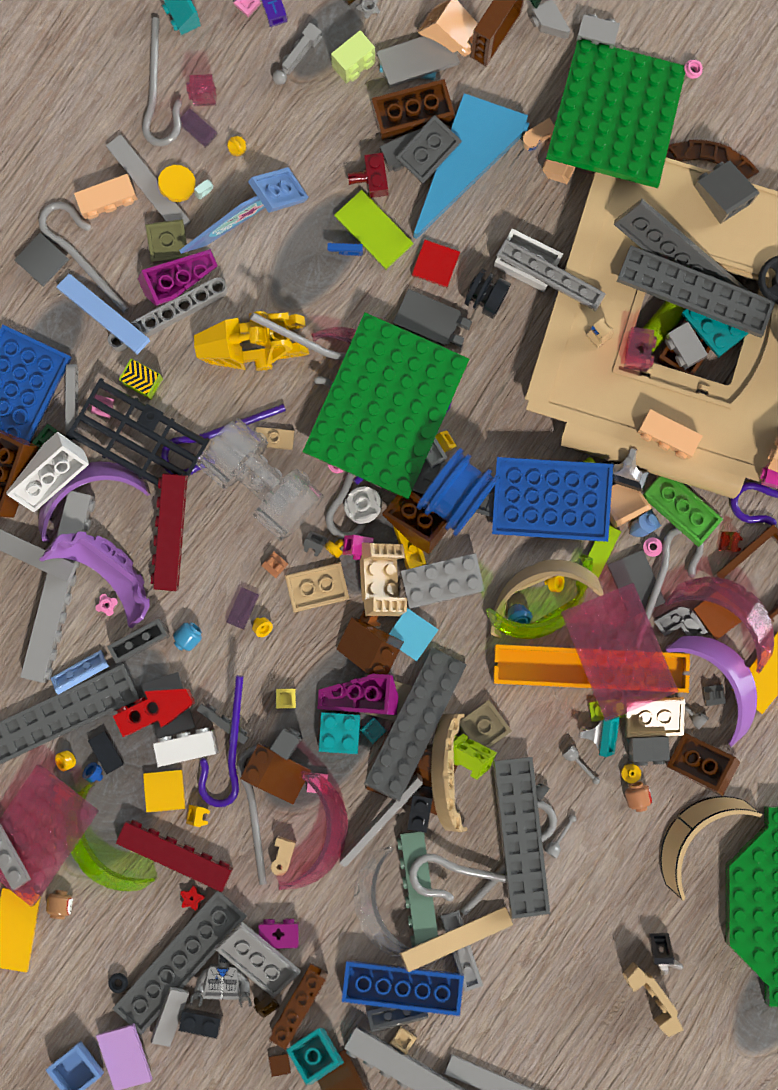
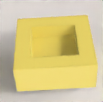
(285, 698)

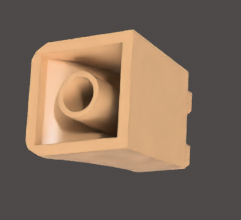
(450, 27)
(626, 505)

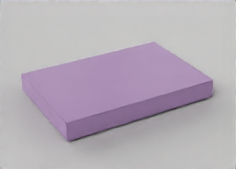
(124, 1057)

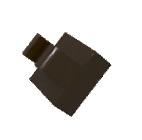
(265, 1006)

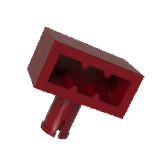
(373, 175)

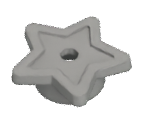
(368, 11)

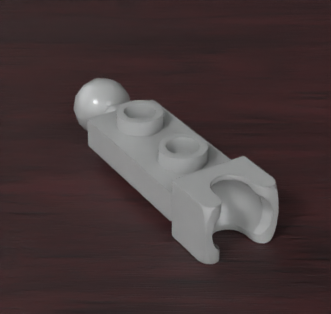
(310, 38)

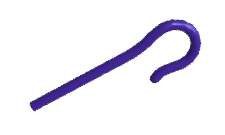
(211, 434)
(757, 518)
(231, 755)

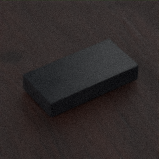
(105, 752)

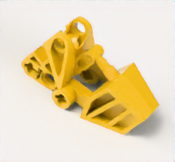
(222, 347)

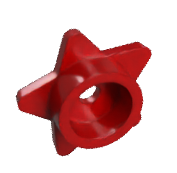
(196, 898)

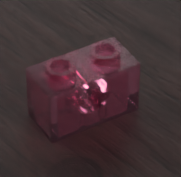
(202, 90)
(633, 358)

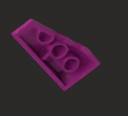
(171, 279)
(367, 695)

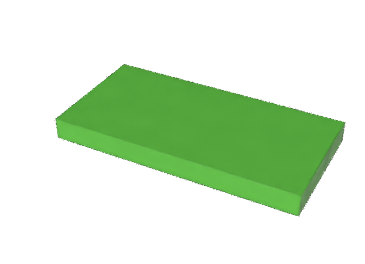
(682, 509)

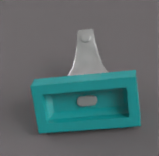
(603, 735)

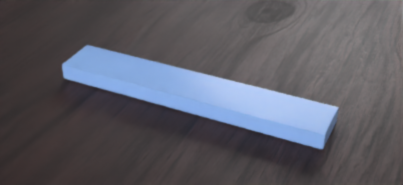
(103, 313)

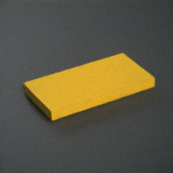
(767, 680)
(16, 931)

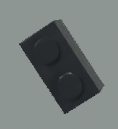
(421, 809)
(200, 1023)

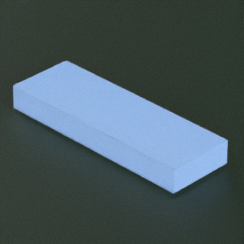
(79, 672)

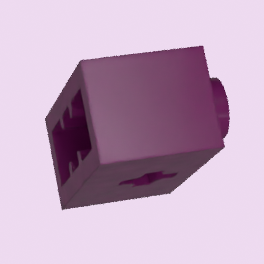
(289, 939)

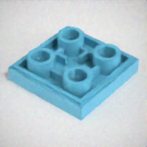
(414, 632)

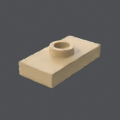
(278, 438)

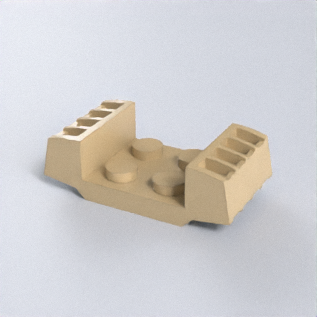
(380, 579)
(668, 1019)

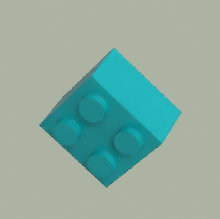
(339, 733)
(315, 1056)

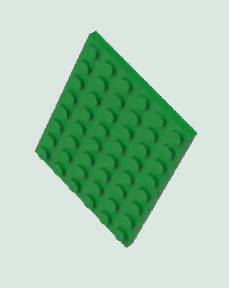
(617, 113)
(386, 405)

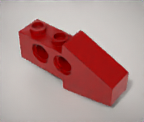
(170, 705)

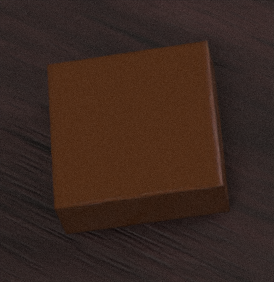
(279, 1064)

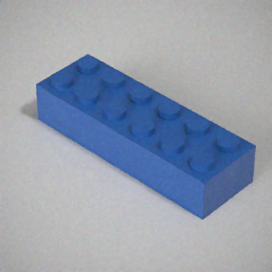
(398, 989)

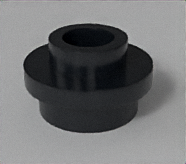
(113, 987)

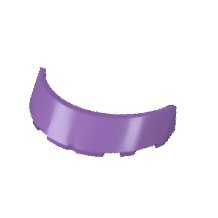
(93, 472)
(110, 564)
(733, 668)

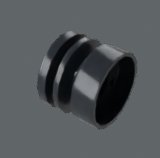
(487, 293)

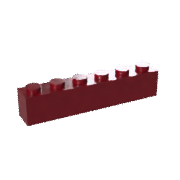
(170, 531)
(174, 856)

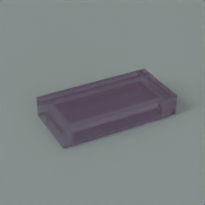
(198, 128)
(242, 608)

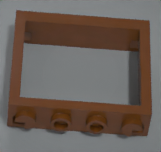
(494, 28)
(771, 531)

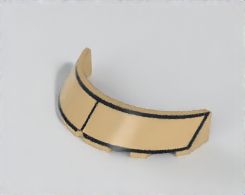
(686, 826)

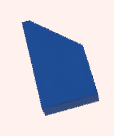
(346, 249)

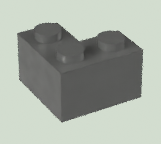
(648, 749)

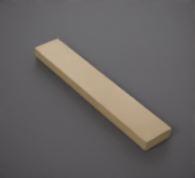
(456, 939)

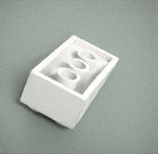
(48, 472)

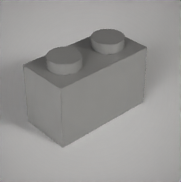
(598, 30)
(686, 346)

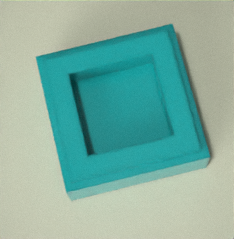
(373, 730)

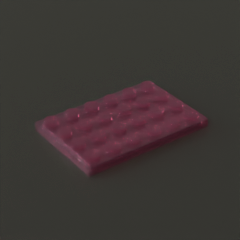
(619, 652)
(44, 829)

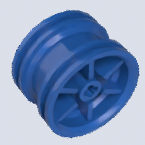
(457, 491)

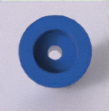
(92, 772)

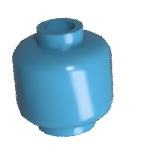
(187, 636)

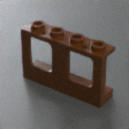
(298, 1006)

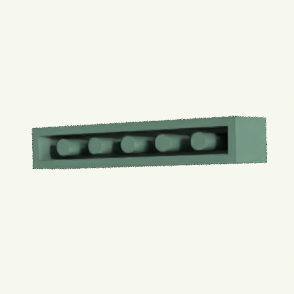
(422, 907)

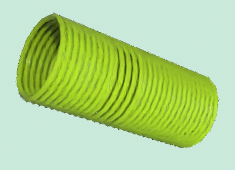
(665, 320)

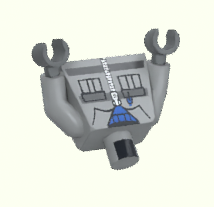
(222, 982)

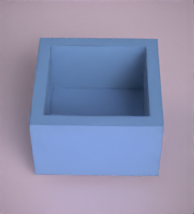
(75, 1069)

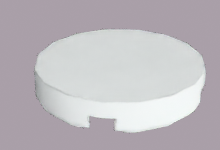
(363, 505)

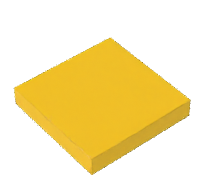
(164, 791)

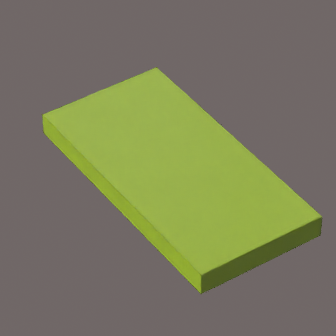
(373, 230)

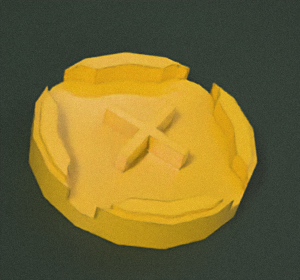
(176, 183)

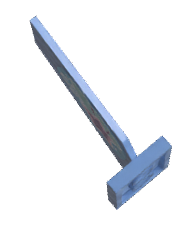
(273, 191)

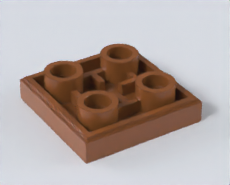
(716, 618)

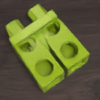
(472, 755)

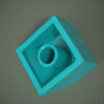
(183, 15)

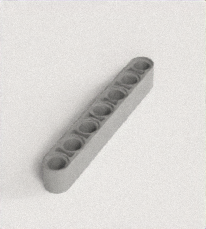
(174, 306)

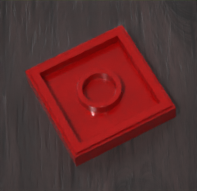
(436, 263)

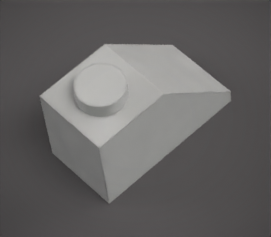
(549, 20)

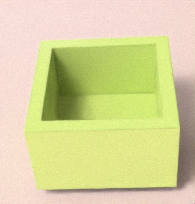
(353, 57)

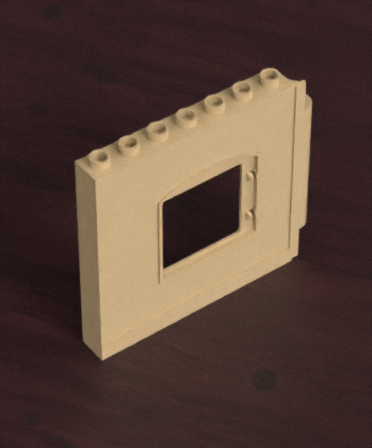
(608, 403)

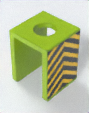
(141, 379)

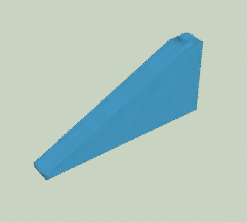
(486, 136)

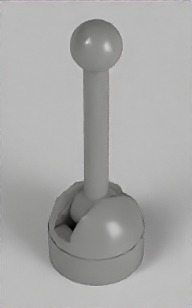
(698, 719)
(571, 754)
(553, 848)

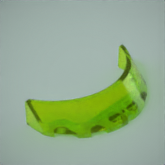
(546, 624)
(97, 870)

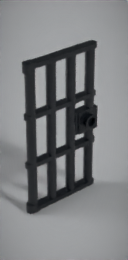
(145, 424)

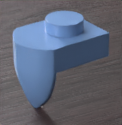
(644, 525)

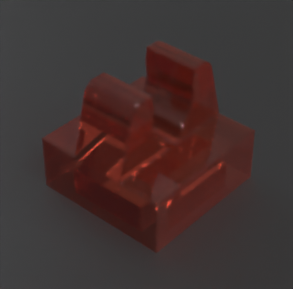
(729, 541)

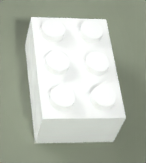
(535, 247)
(185, 747)

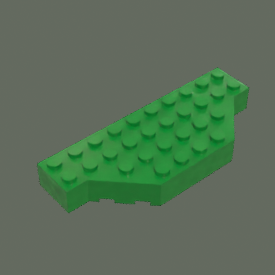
(753, 904)

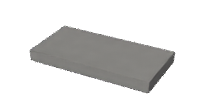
(414, 60)
(257, 959)

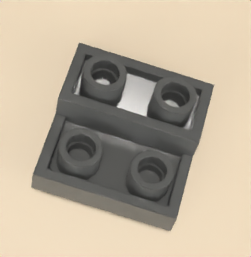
(41, 259)

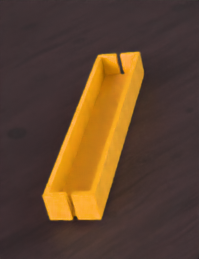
(562, 667)

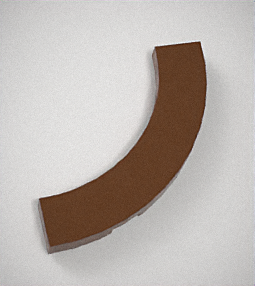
(711, 152)

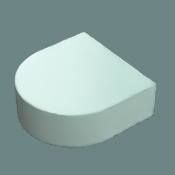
(203, 189)

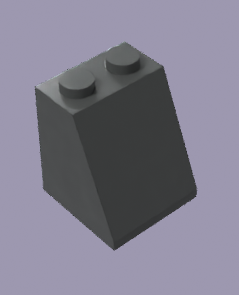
(726, 191)

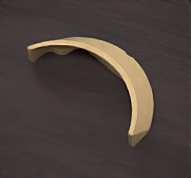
(539, 572)
(443, 772)

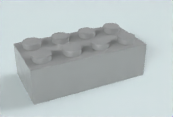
(442, 581)

